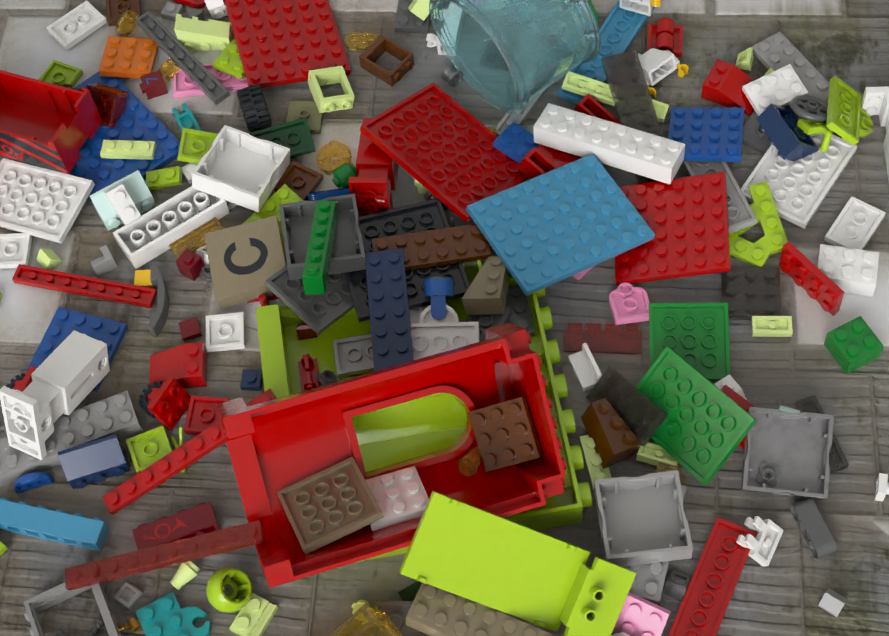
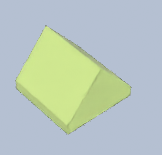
(745, 59)
(48, 258)

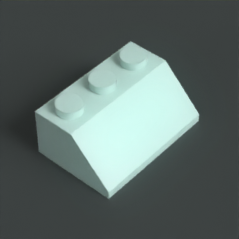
(137, 191)

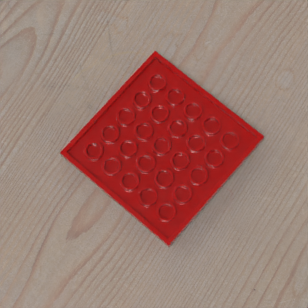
(687, 226)

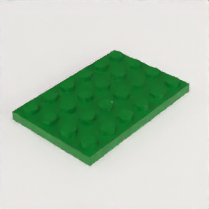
(701, 419)

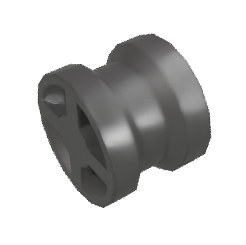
(451, 75)

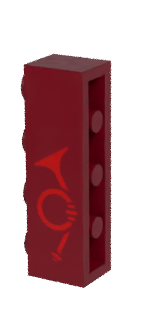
(176, 527)

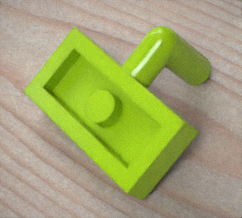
(812, 127)

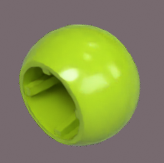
(236, 585)

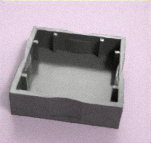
(348, 246)

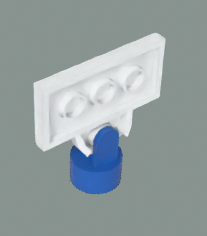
(439, 323)

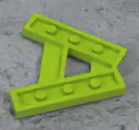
(774, 235)

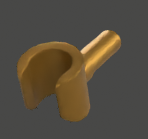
(133, 624)

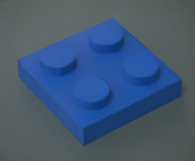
(515, 142)

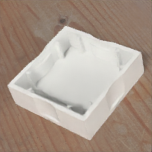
(241, 168)

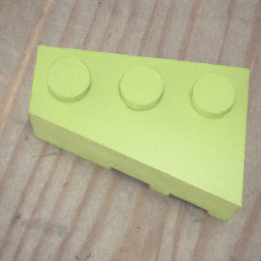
(202, 35)

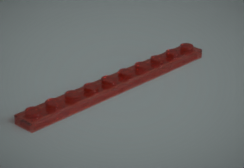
(164, 555)

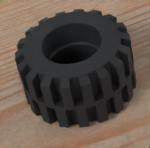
(254, 108)

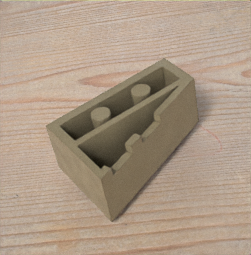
(488, 290)

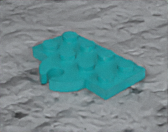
(167, 618)

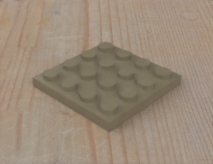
(329, 505)

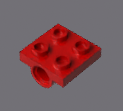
(665, 36)

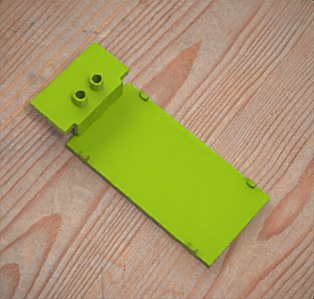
(515, 569)

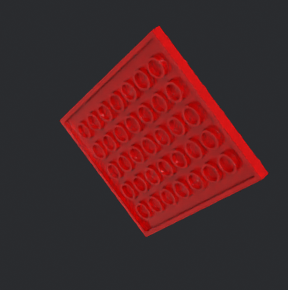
(285, 39)
(444, 149)

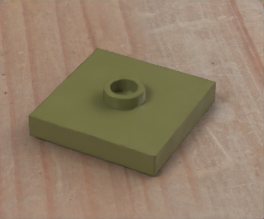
(308, 110)

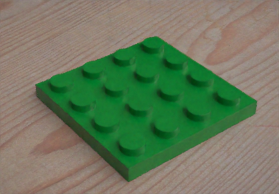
(694, 332)

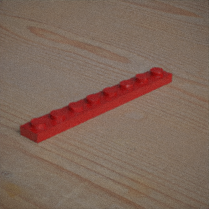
(85, 286)

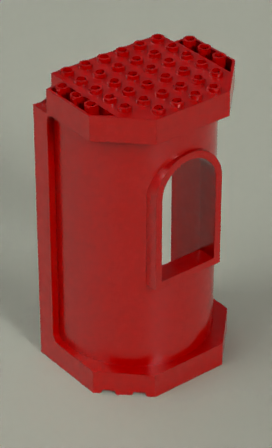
(314, 429)

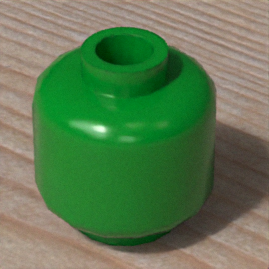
(342, 174)

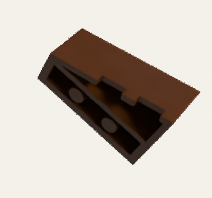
(610, 433)

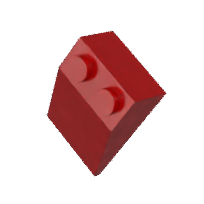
(725, 86)
(184, 363)

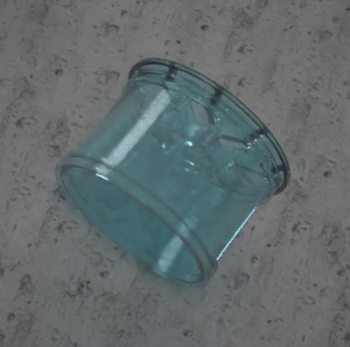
(532, 36)

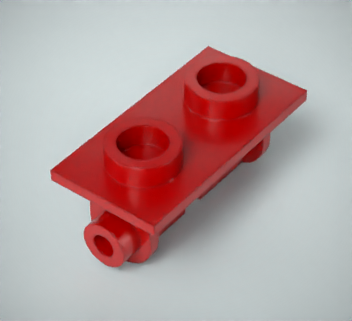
(308, 370)

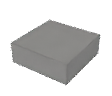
(128, 596)

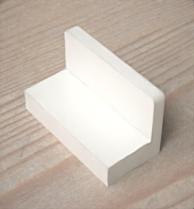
(585, 368)

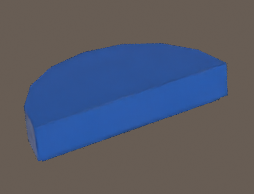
(32, 481)

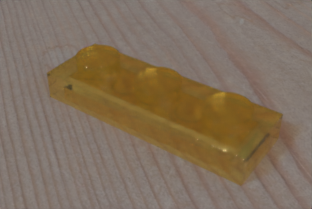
(195, 238)

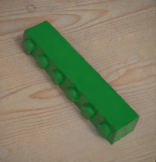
(320, 248)

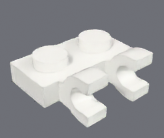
(766, 541)

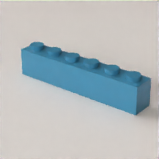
(52, 525)

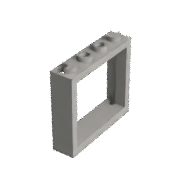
(59, 594)

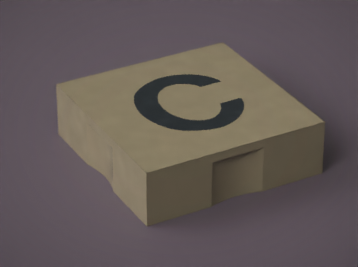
(244, 259)

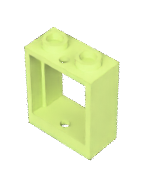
(330, 76)

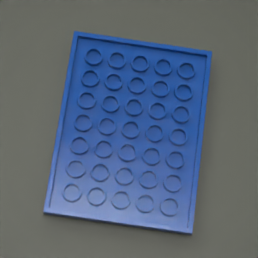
(134, 125)

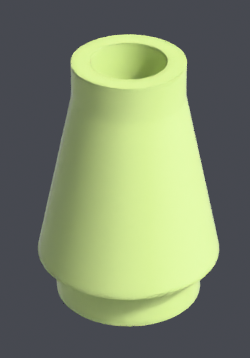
(184, 574)

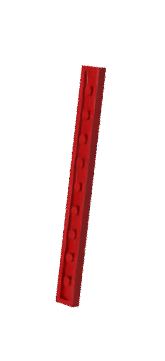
(172, 463)

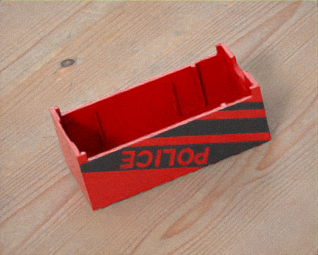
(44, 121)

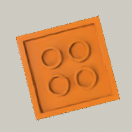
(128, 57)

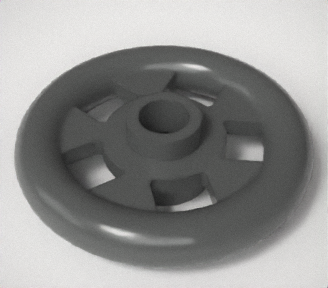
(811, 108)

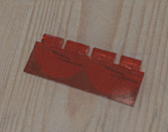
(603, 341)

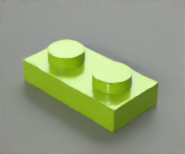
(164, 178)

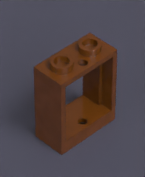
(379, 47)

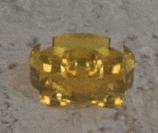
(331, 150)

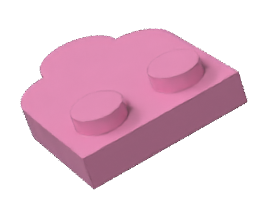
(629, 304)

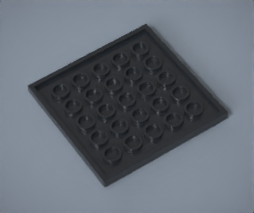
(398, 221)

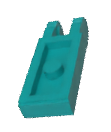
(186, 119)

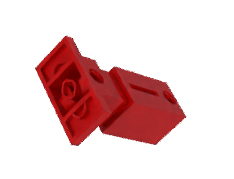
(374, 179)

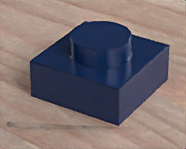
(251, 380)

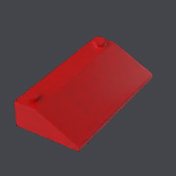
(545, 159)

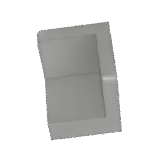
(105, 263)

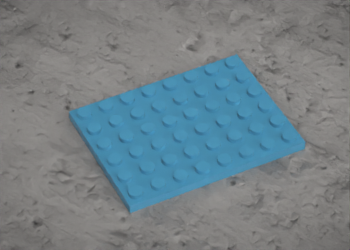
(559, 223)

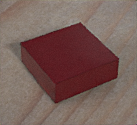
(190, 329)

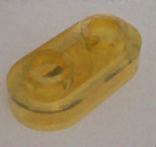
(360, 41)

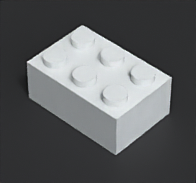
(849, 268)

